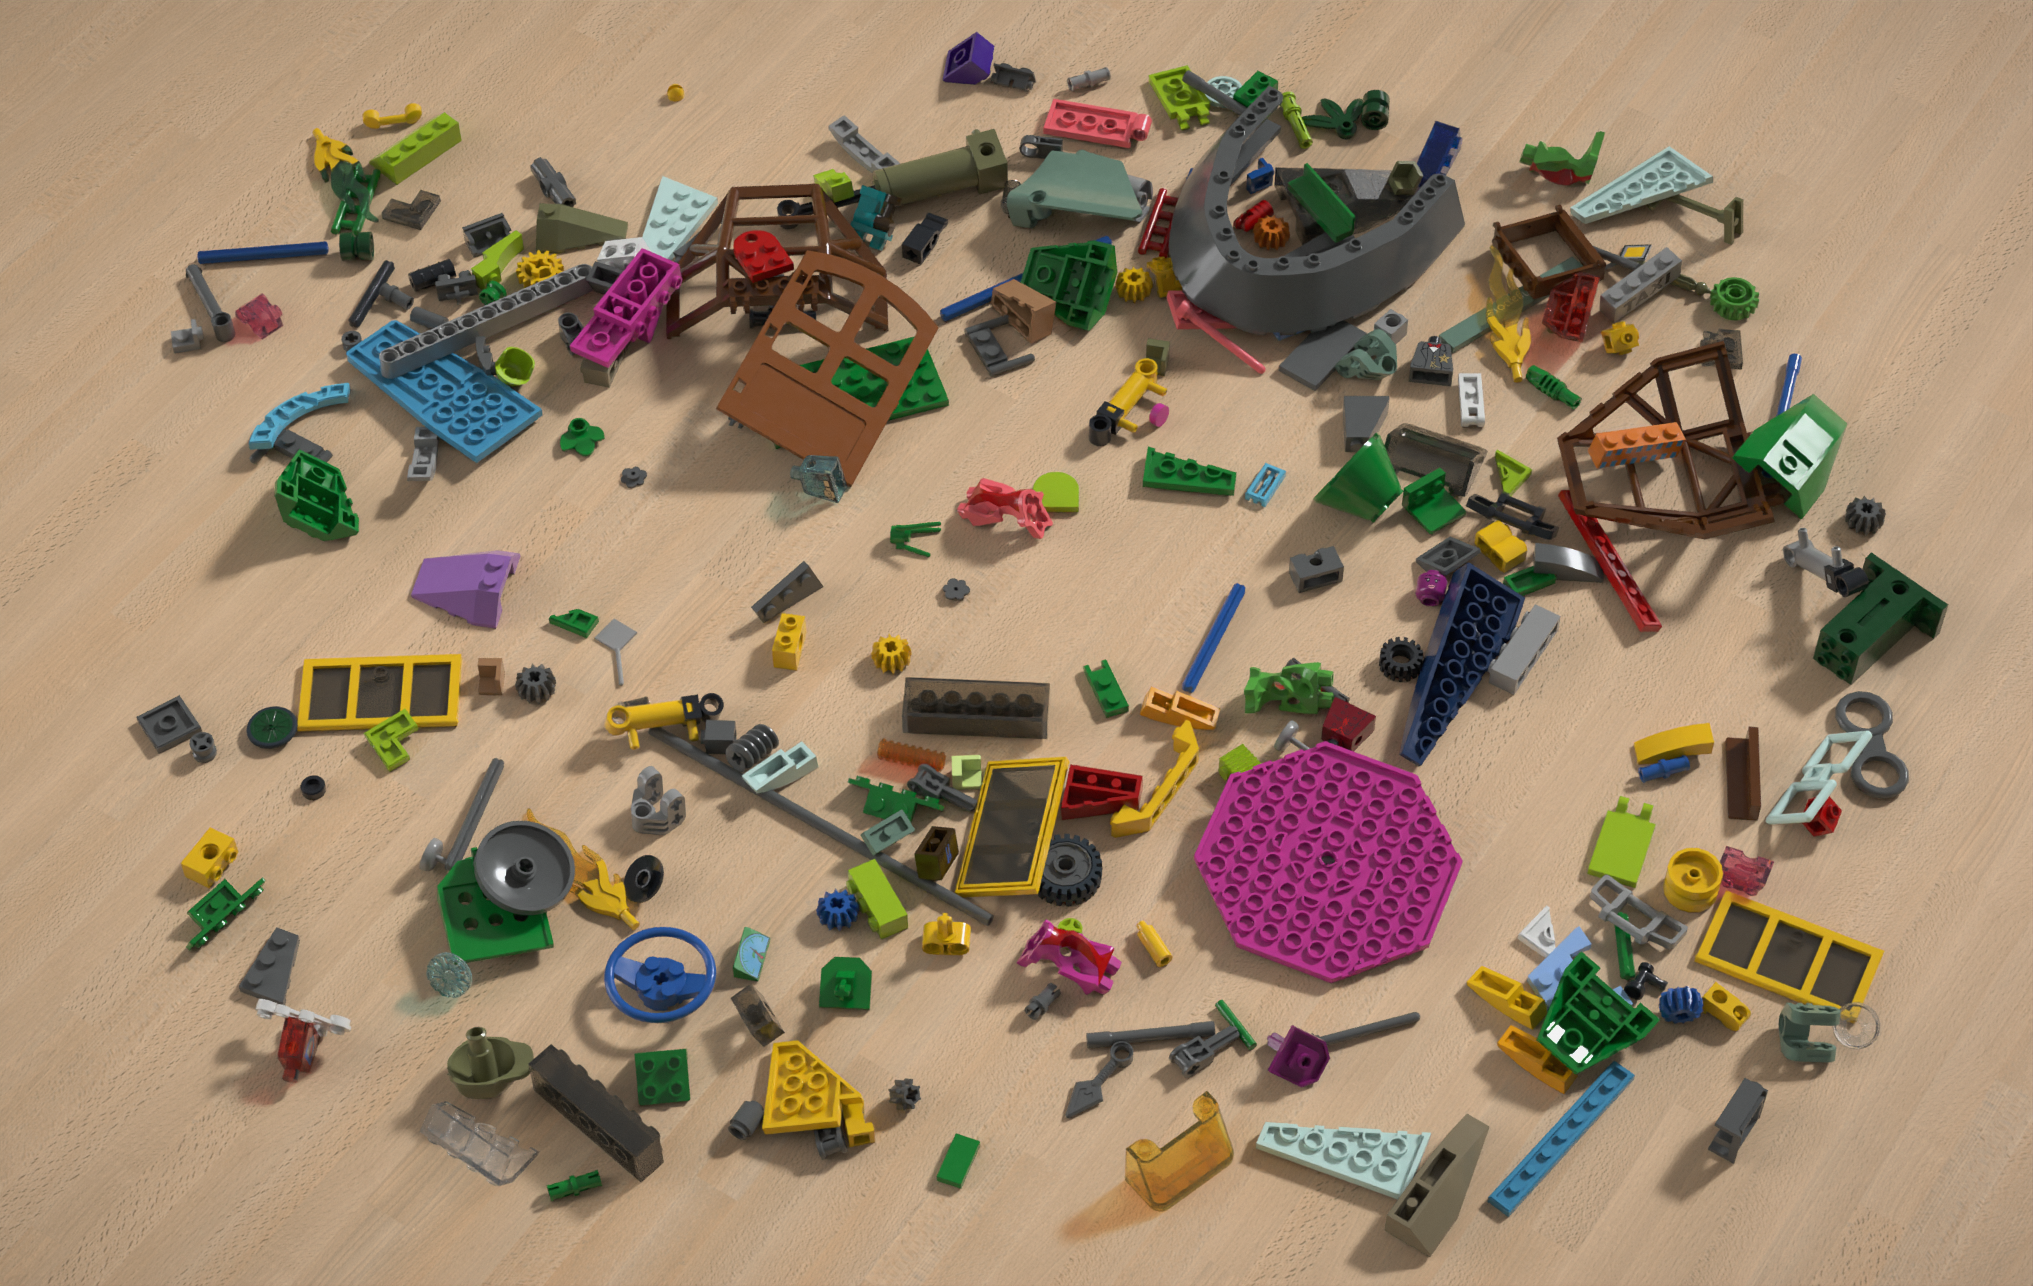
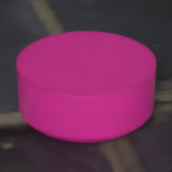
(1159, 414)

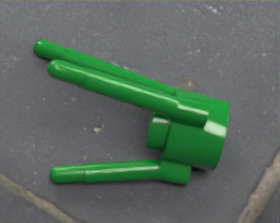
(902, 533)

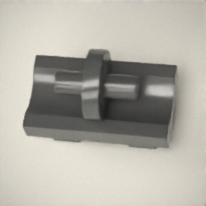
(456, 288)

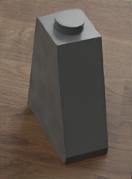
(1362, 419)

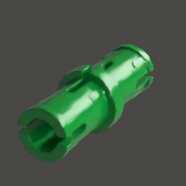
(574, 1185)

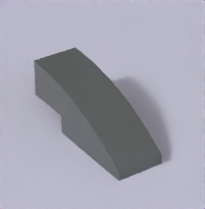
(1566, 564)

